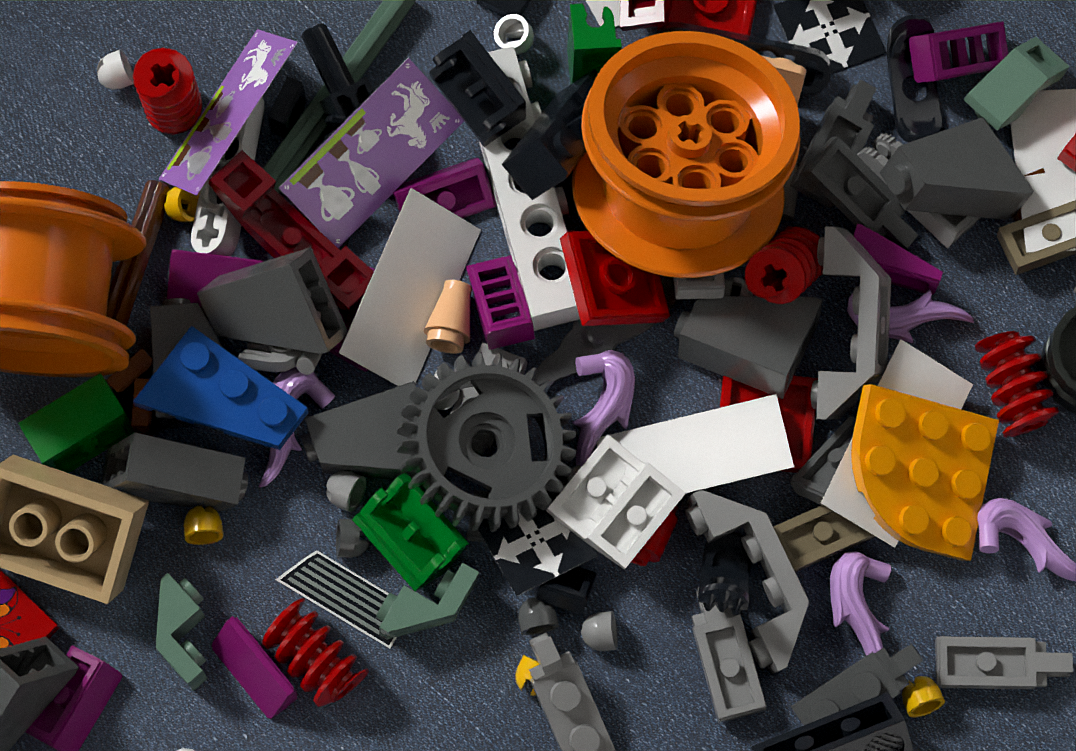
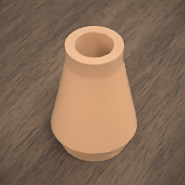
(450, 320)

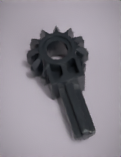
(344, 93)

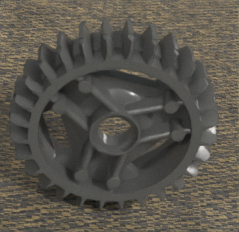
(502, 412)

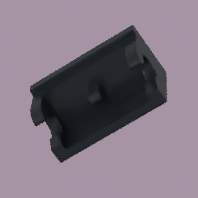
(478, 89)

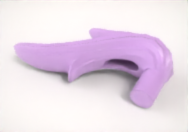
(915, 313)
(294, 384)
(613, 402)
(1027, 528)
(848, 597)

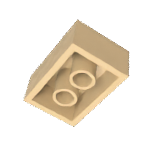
(67, 529)

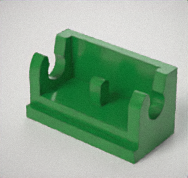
(587, 45)
(77, 426)
(410, 533)

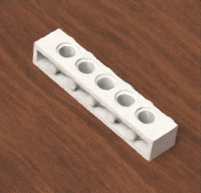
(548, 300)

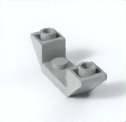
(845, 257)
(720, 516)

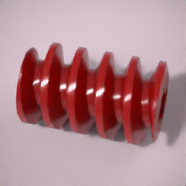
(167, 90)
(784, 266)
(1015, 382)
(312, 655)

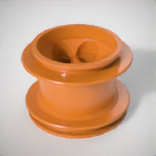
(686, 154)
(57, 281)

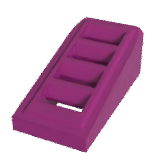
(931, 53)
(902, 266)
(509, 330)

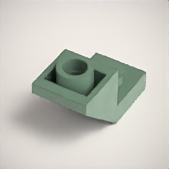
(1015, 83)
(414, 612)
(176, 617)

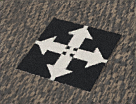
(832, 26)
(535, 550)

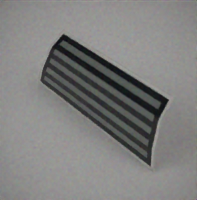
(338, 592)

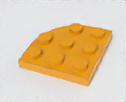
(922, 468)

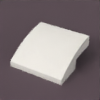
(615, 502)

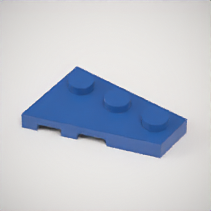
(218, 390)

